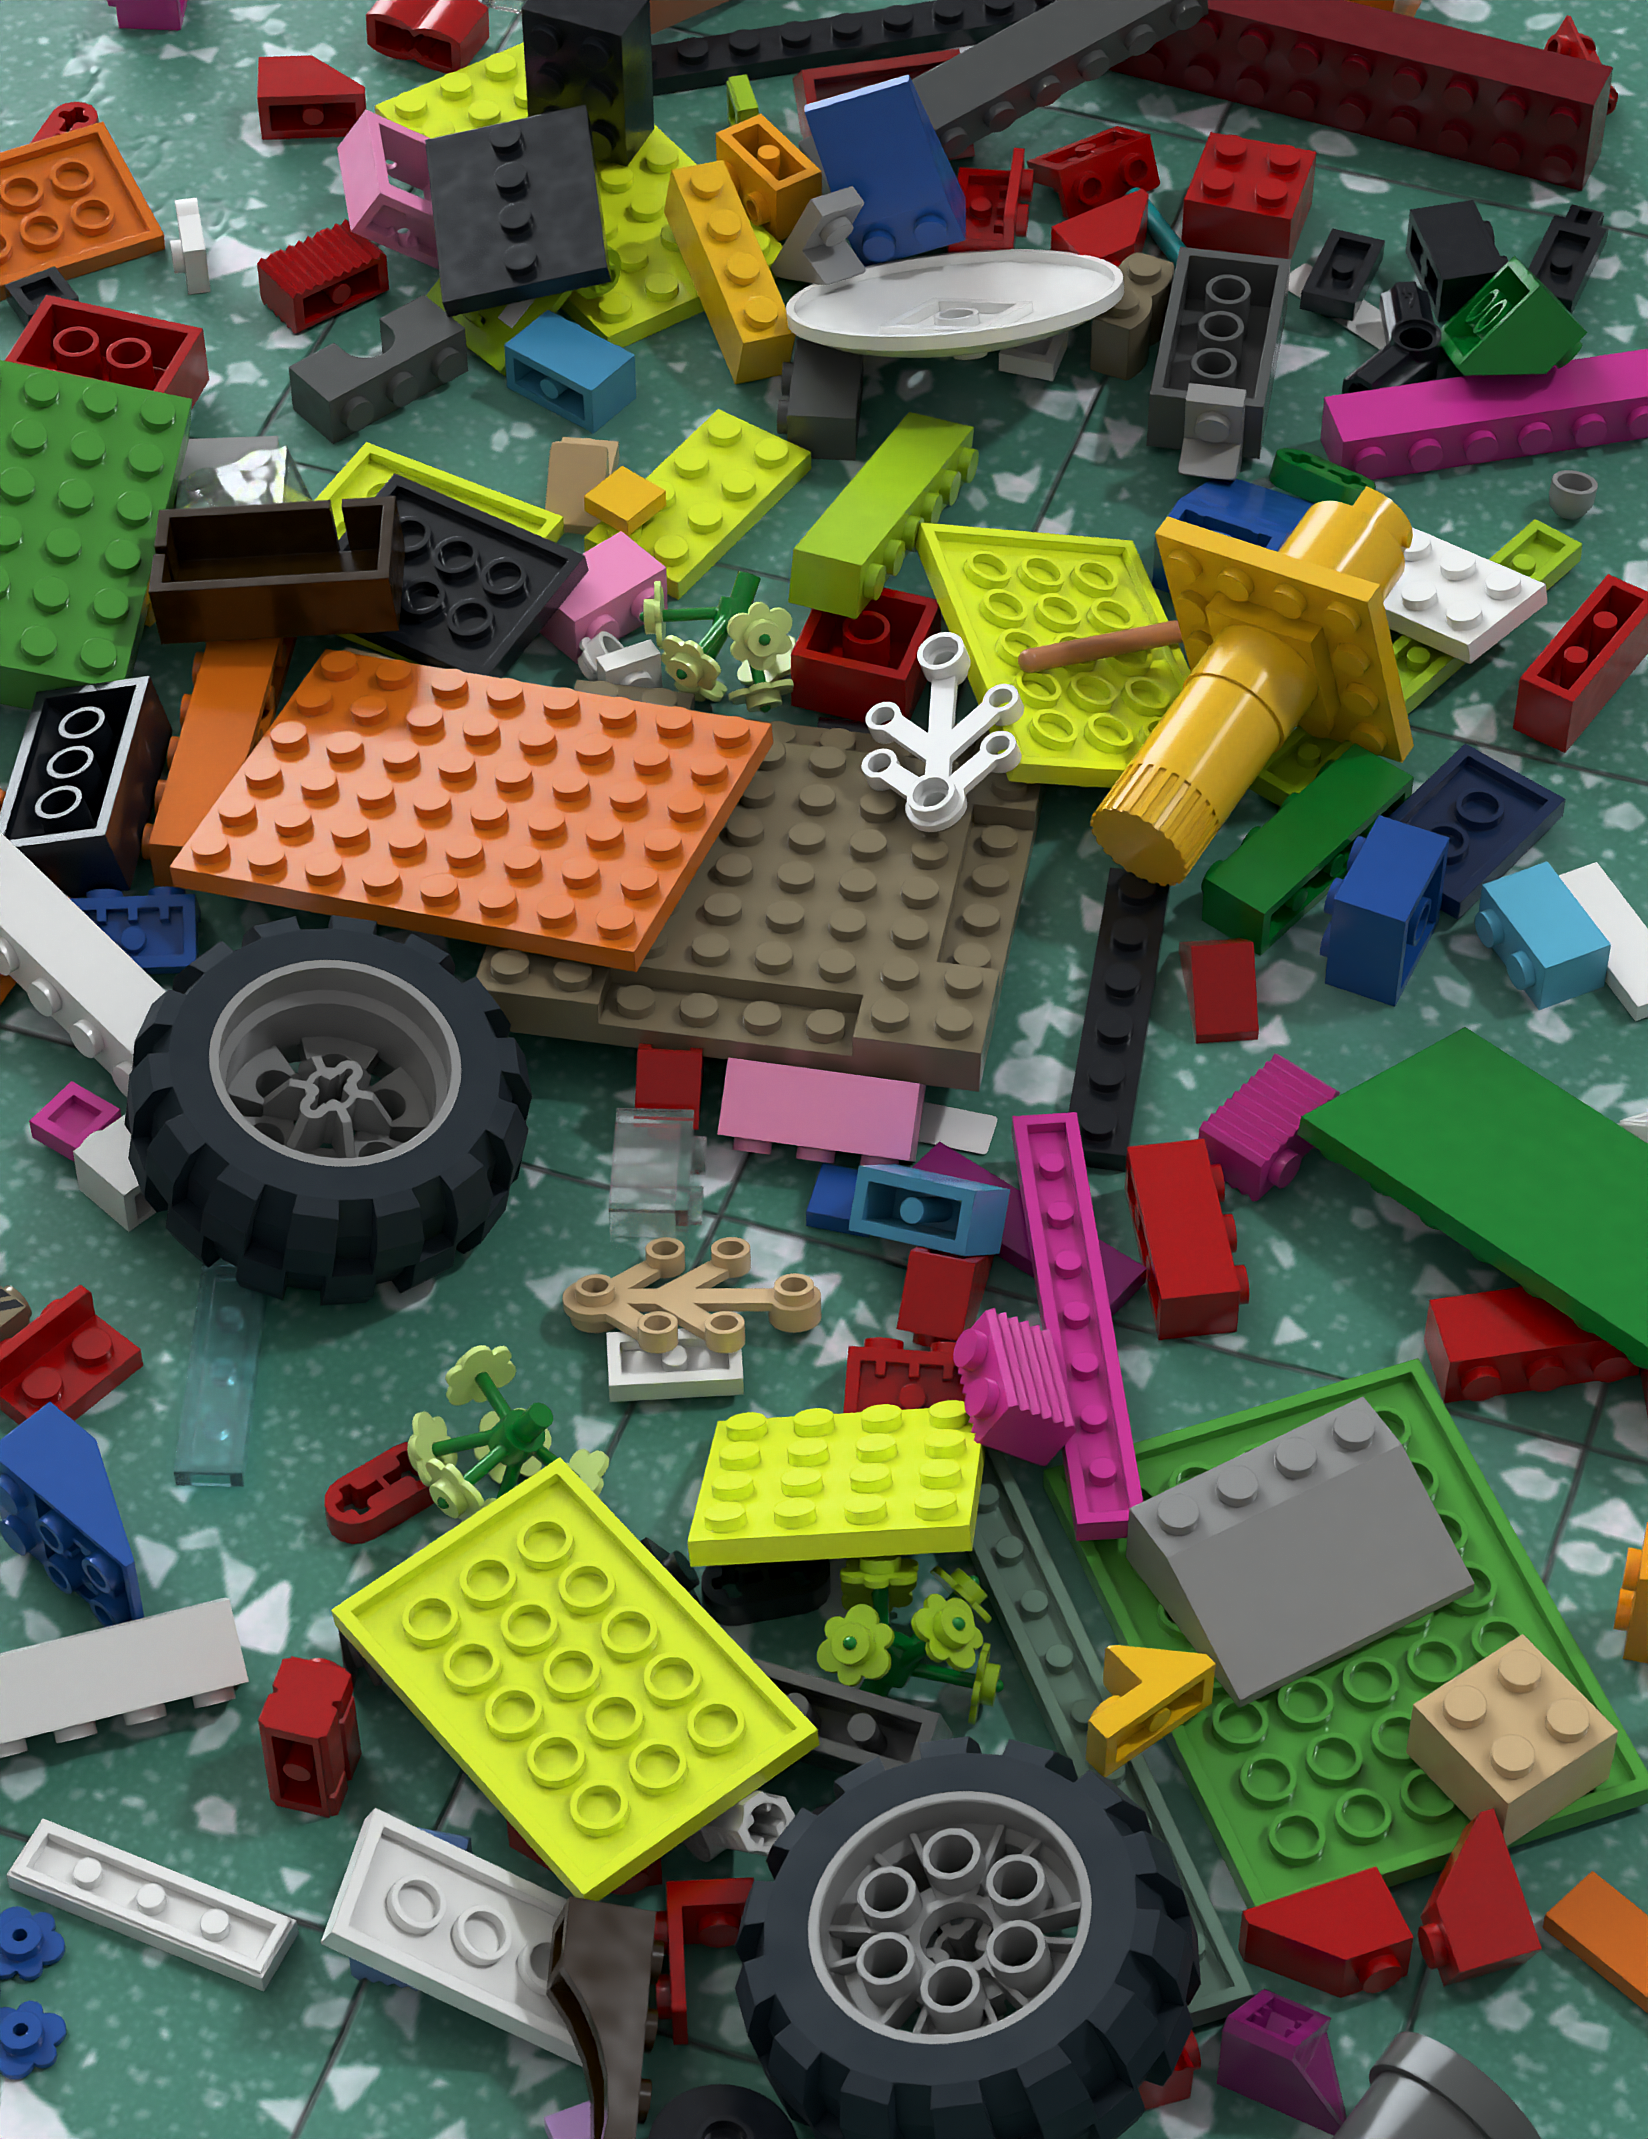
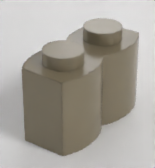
(1136, 322)

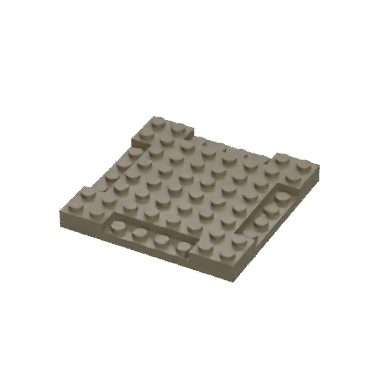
(813, 926)

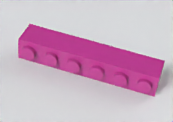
(1488, 417)

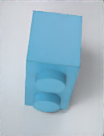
(1542, 936)

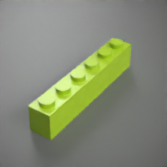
(879, 513)

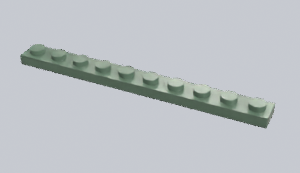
(1068, 1688)

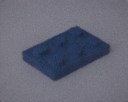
(1487, 815)

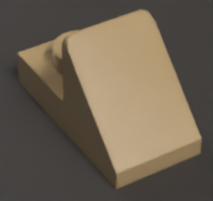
(573, 471)

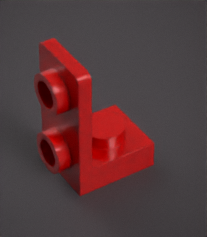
(695, 1914)

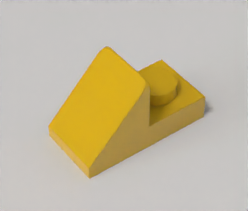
(1150, 1699)

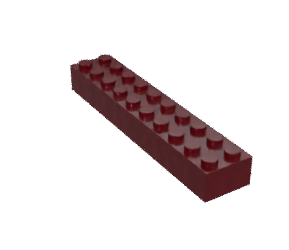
(1394, 82)

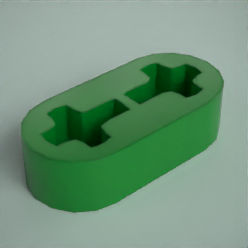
(1316, 477)

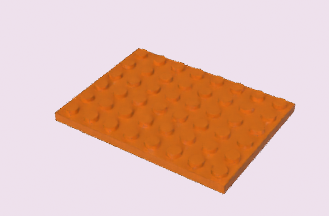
(476, 808)

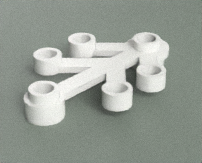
(939, 796)

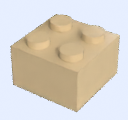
(1512, 1739)

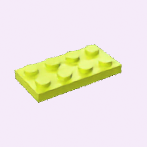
(714, 495)

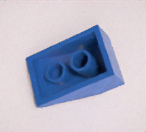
(896, 164)

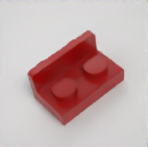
(1097, 169)
(64, 1360)
(900, 1377)

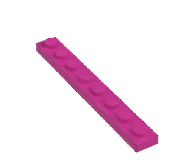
(1077, 1310)

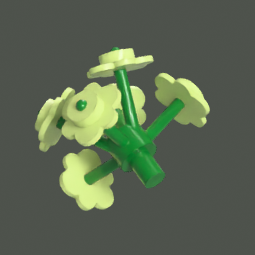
(758, 643)
(506, 1441)

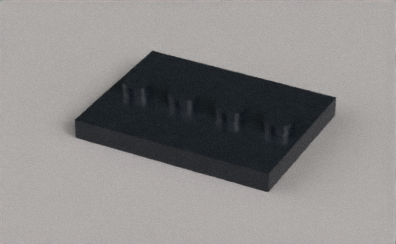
(517, 211)
(471, 583)

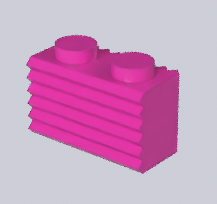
(1259, 1126)
(1014, 1388)

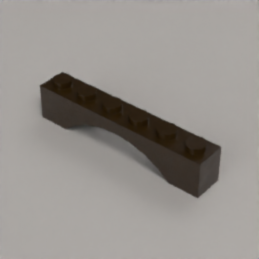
(600, 1987)

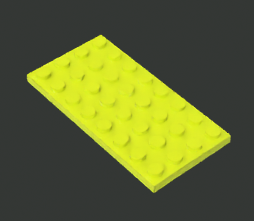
(653, 277)

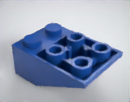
(1236, 511)
(66, 1515)

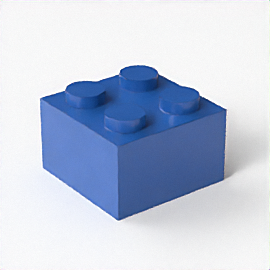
(1384, 909)

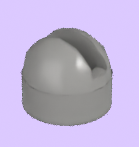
(1572, 493)

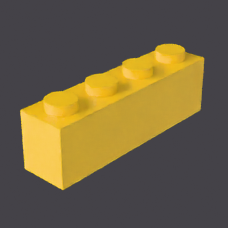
(729, 271)

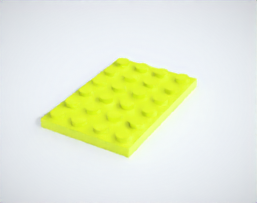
(1044, 589)
(575, 1681)

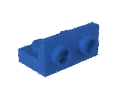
(151, 929)

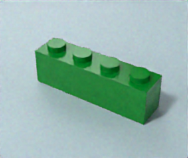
(1301, 849)

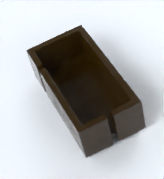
(276, 571)

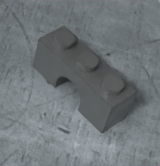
(350, 392)

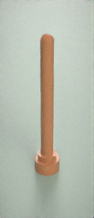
(1100, 646)

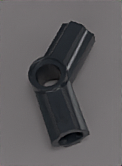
(1410, 340)

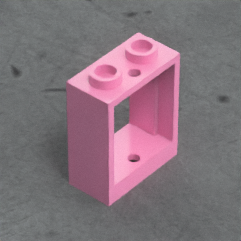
(373, 204)

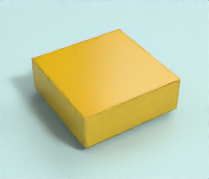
(625, 500)

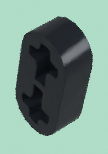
(765, 1590)

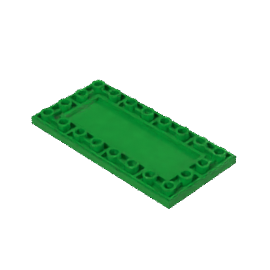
(1508, 1174)

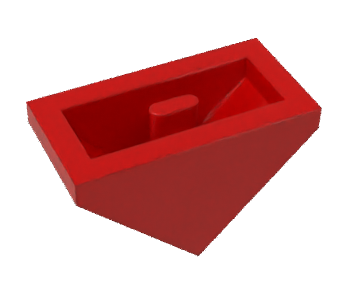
(1221, 989)

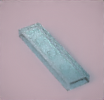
(220, 1381)

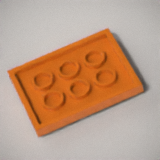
(71, 207)

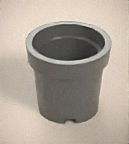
(1432, 2094)

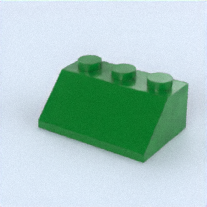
(1512, 327)

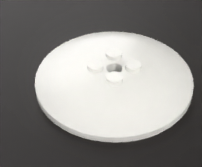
(956, 303)

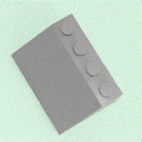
(1297, 1551)

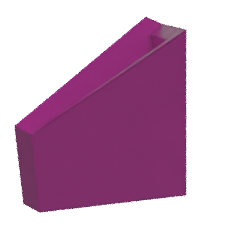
(1282, 2060)

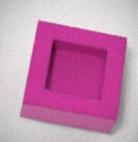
(71, 1119)

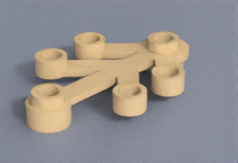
(608, 1303)

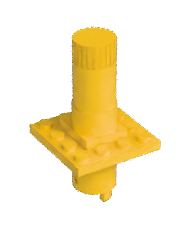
(1267, 650)

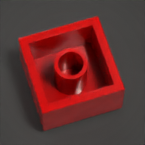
(1248, 197)
(853, 664)

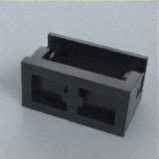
(1451, 254)

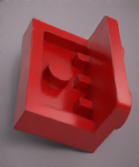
(995, 205)

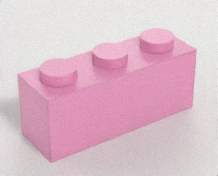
(820, 1112)

